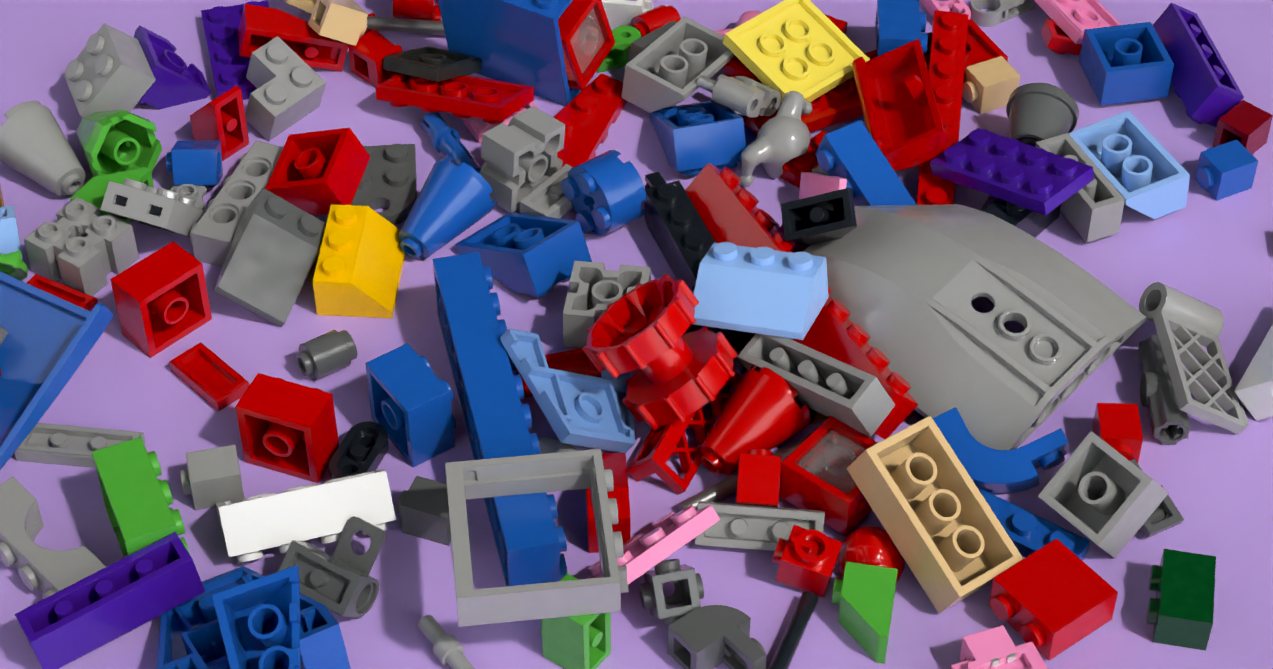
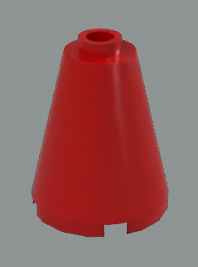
(755, 417)

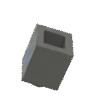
(425, 510)

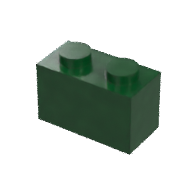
(1183, 599)

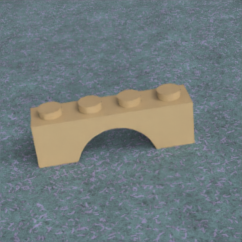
(335, 18)

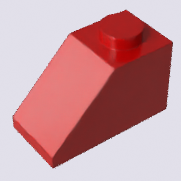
(222, 121)

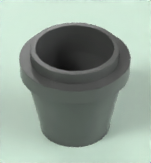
(1040, 113)

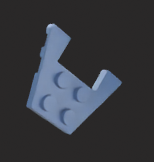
(577, 406)

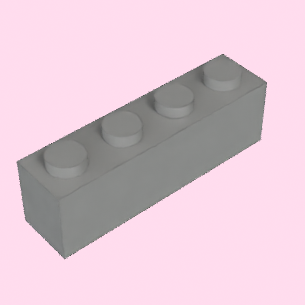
(822, 381)

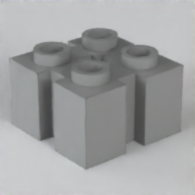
(521, 155)
(81, 247)
(590, 294)

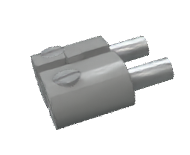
(742, 95)

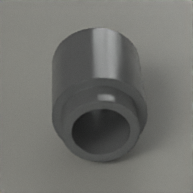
(326, 354)

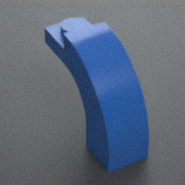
(1001, 469)

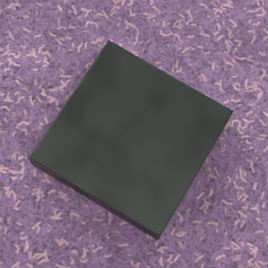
(432, 63)

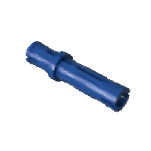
(447, 140)

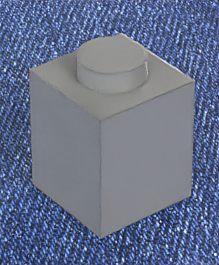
(213, 477)

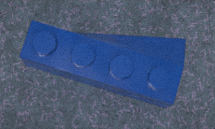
(262, 621)

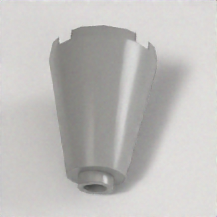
(39, 150)

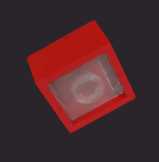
(584, 40)
(818, 477)

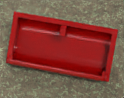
(900, 105)

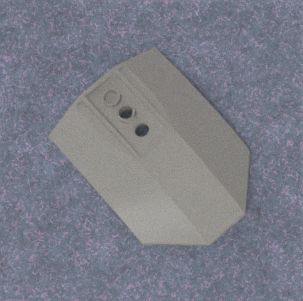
(912, 286)

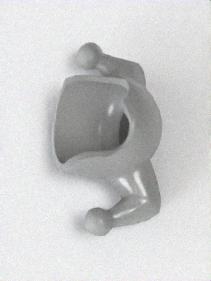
(778, 139)

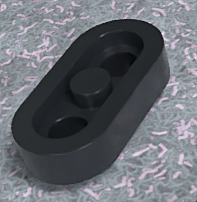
(353, 456)

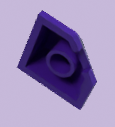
(174, 80)

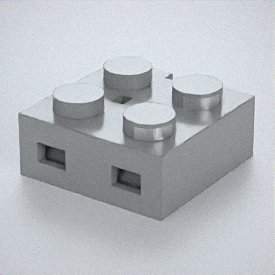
(151, 206)

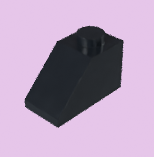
(819, 217)

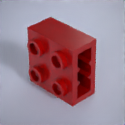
(1052, 599)

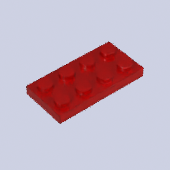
(460, 96)

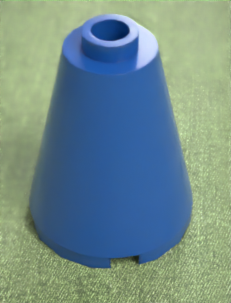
(445, 208)

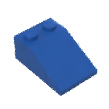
(699, 136)
(528, 251)

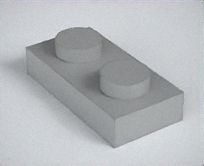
(548, 197)

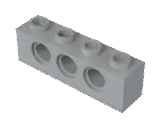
(217, 226)

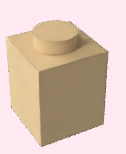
(989, 84)

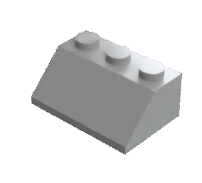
(672, 64)

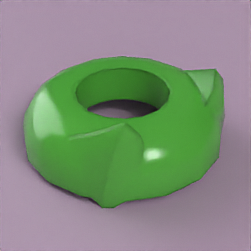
(13, 265)

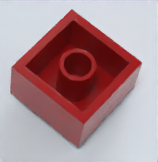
(319, 170)
(161, 299)
(287, 427)

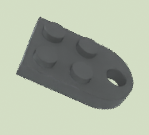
(389, 181)

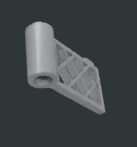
(1194, 325)

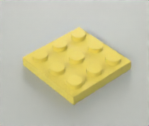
(794, 49)

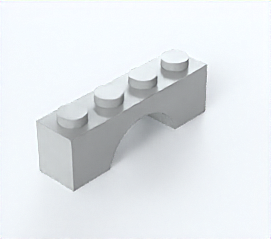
(37, 566)

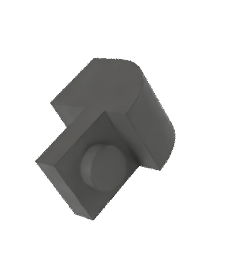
(715, 637)

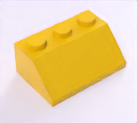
(358, 264)

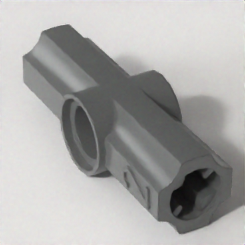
(1157, 393)

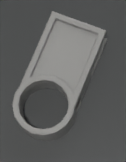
(1002, 10)

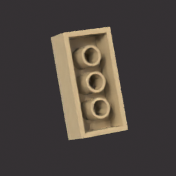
(934, 513)

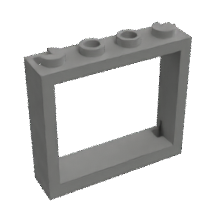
(527, 476)

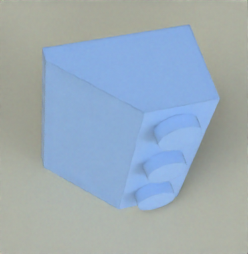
(1135, 164)
(760, 290)

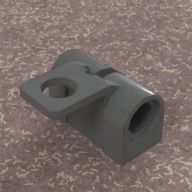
(342, 578)

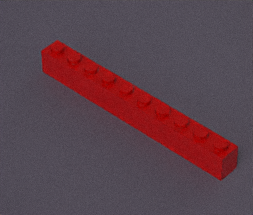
(734, 218)

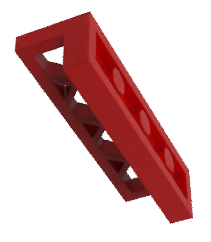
(661, 445)

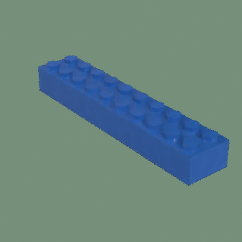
(495, 417)

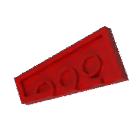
(589, 119)

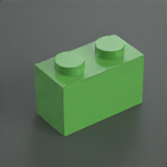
(577, 640)

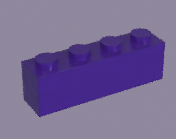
(1198, 69)
(110, 602)

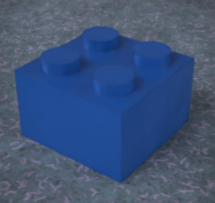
(1126, 63)
(411, 404)

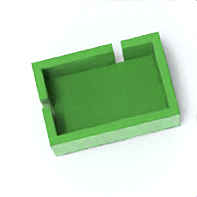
(135, 496)

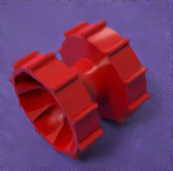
(673, 369)

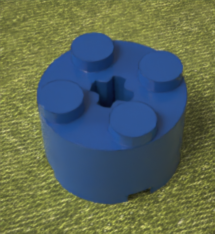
(605, 193)

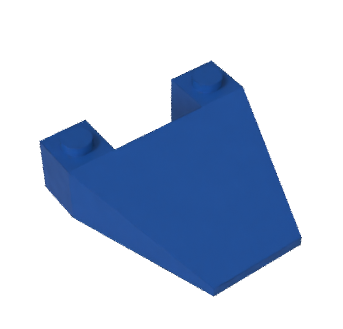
(193, 637)

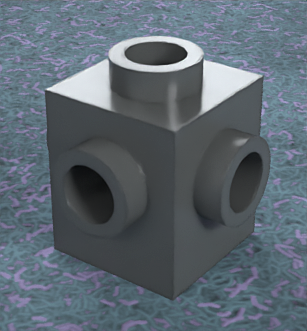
(686, 594)

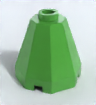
(118, 142)

